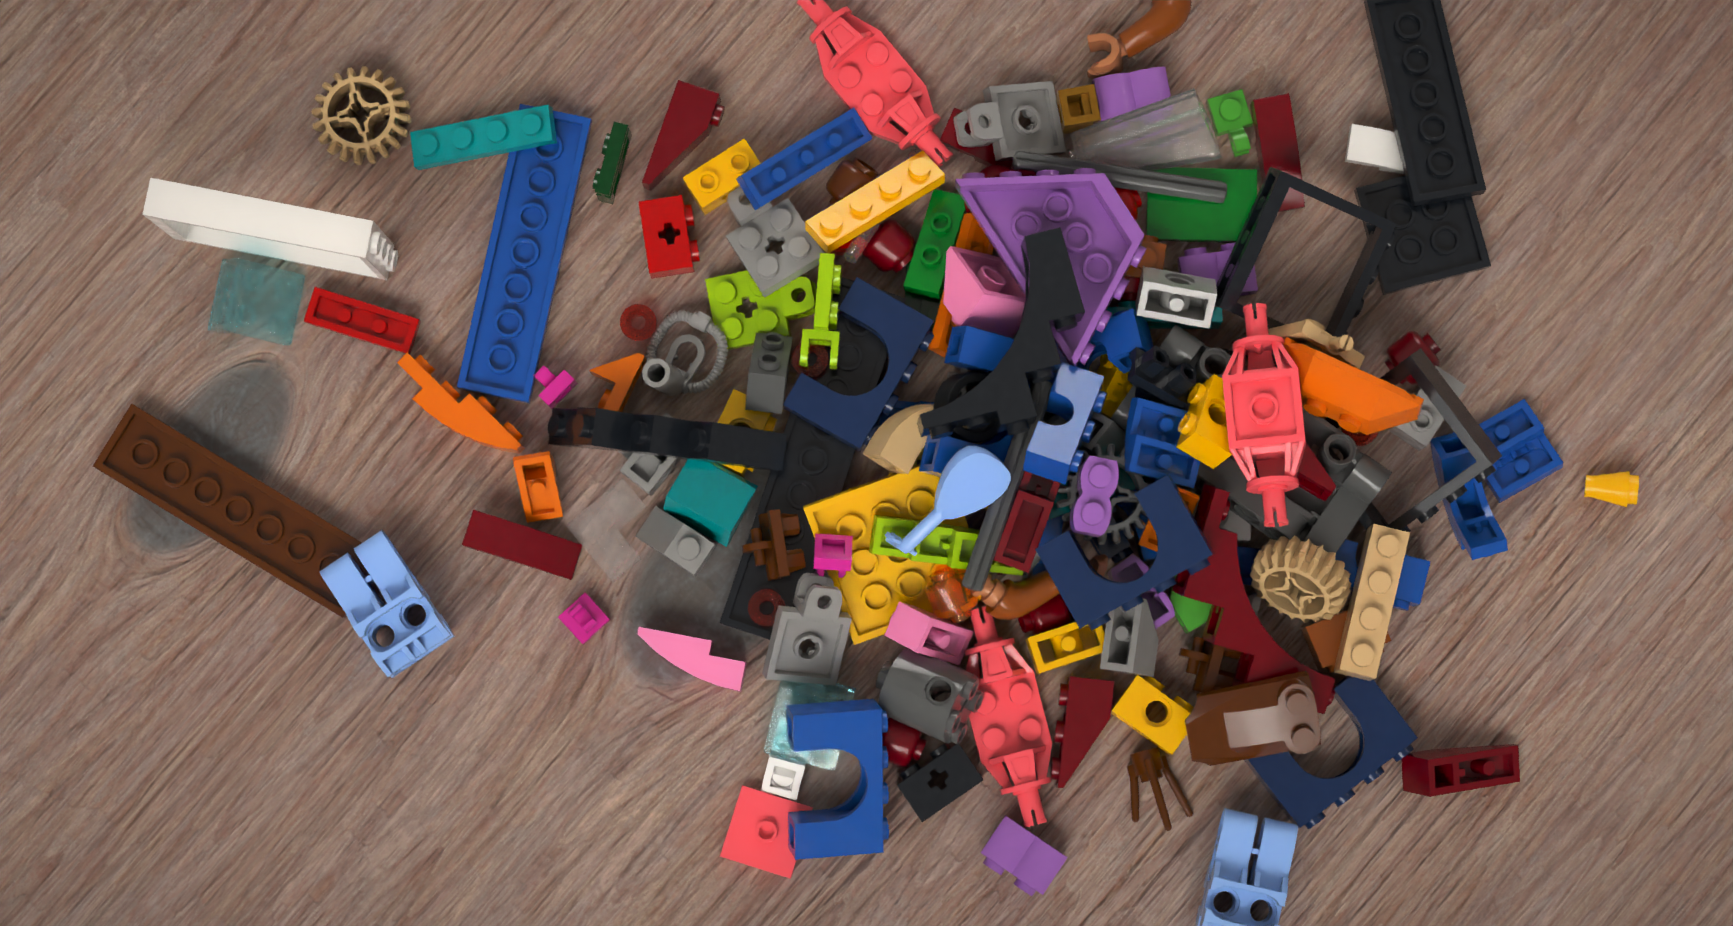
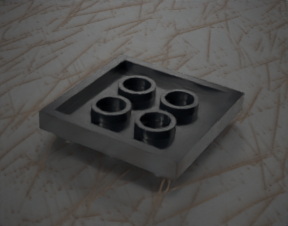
(1429, 239)

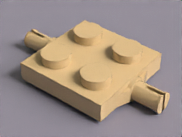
(1313, 335)

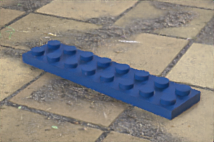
(524, 263)

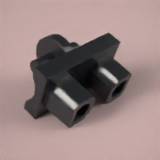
(1157, 379)

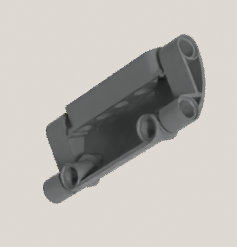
(1323, 522)

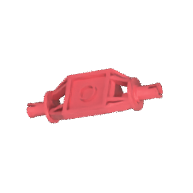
(874, 80)
(1264, 414)
(1010, 719)

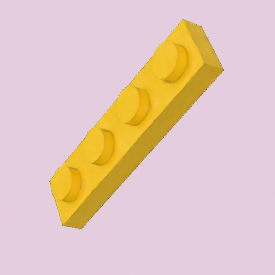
(874, 202)

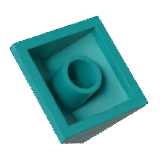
(709, 499)

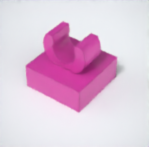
(555, 387)
(832, 553)
(584, 618)

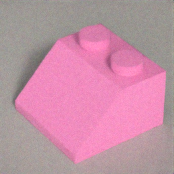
(982, 292)

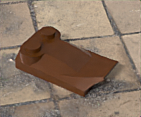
(1254, 720)

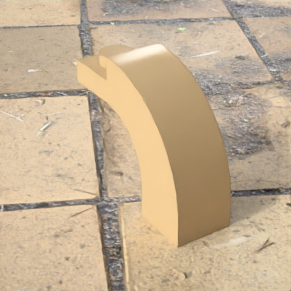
(898, 440)

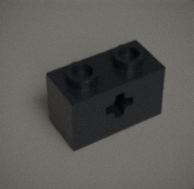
(960, 779)

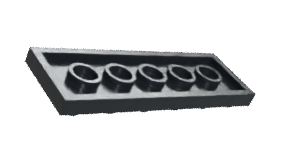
(1425, 100)

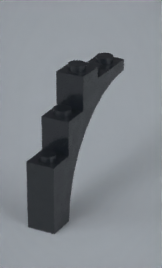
(1004, 395)
(667, 437)

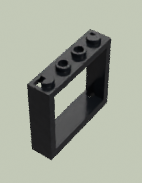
(1256, 231)
(1461, 423)

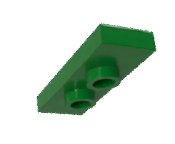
(937, 234)

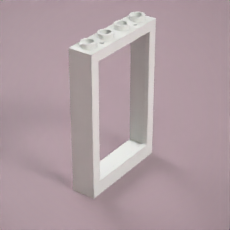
(270, 229)

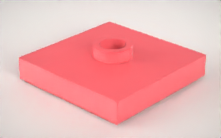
(760, 832)

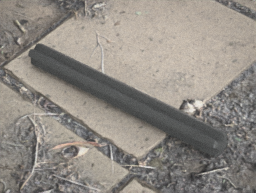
(1128, 177)
(999, 511)

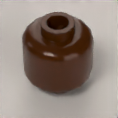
(848, 178)

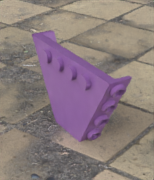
(1094, 225)

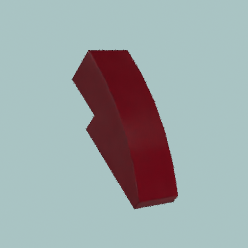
(1277, 142)
(1026, 521)
(522, 545)

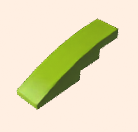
(944, 545)

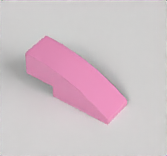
(695, 658)

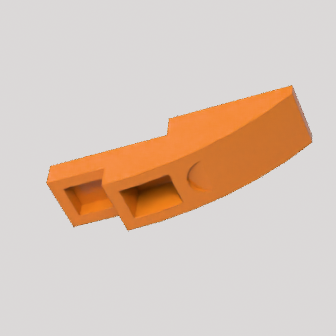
(469, 417)

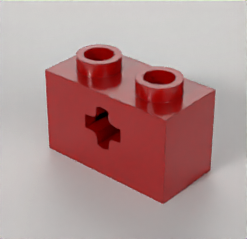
(657, 217)

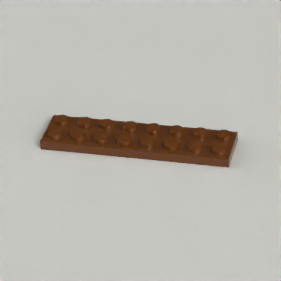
(226, 504)

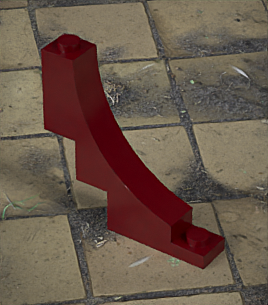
(1231, 616)

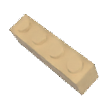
(1371, 602)

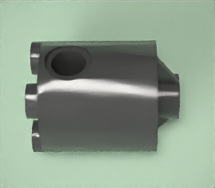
(929, 695)

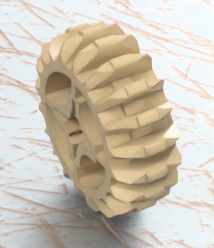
(376, 112)
(1300, 579)

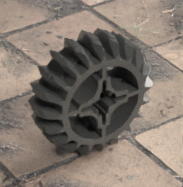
(1072, 492)

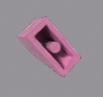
(928, 634)

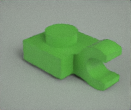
(1231, 117)

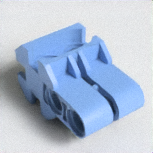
(369, 613)
(1230, 864)

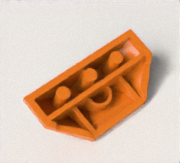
(1349, 394)

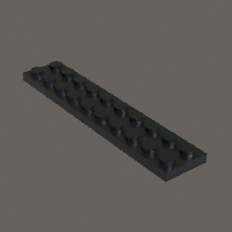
(812, 470)

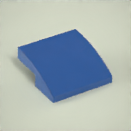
(1153, 441)
(1524, 451)

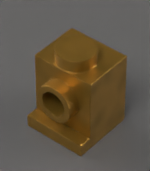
(1077, 108)

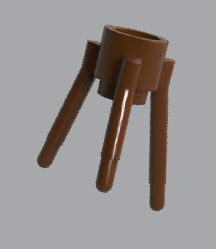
(1148, 766)

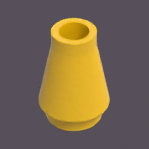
(1614, 488)

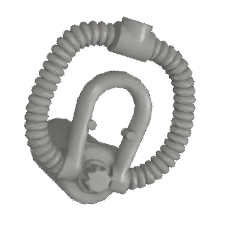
(672, 380)

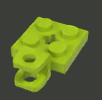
(730, 290)
(825, 312)

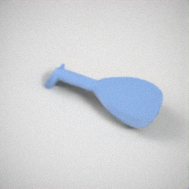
(966, 485)

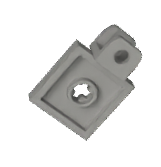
(998, 121)
(764, 226)
(813, 618)

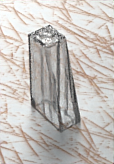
(1151, 137)

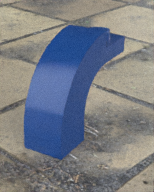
(1470, 513)

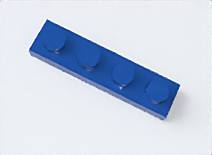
(804, 158)

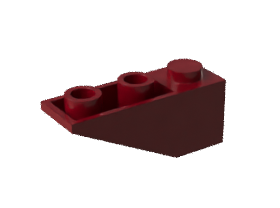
(1085, 716)

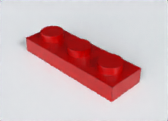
(362, 321)

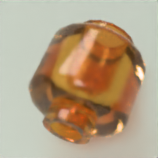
(948, 595)

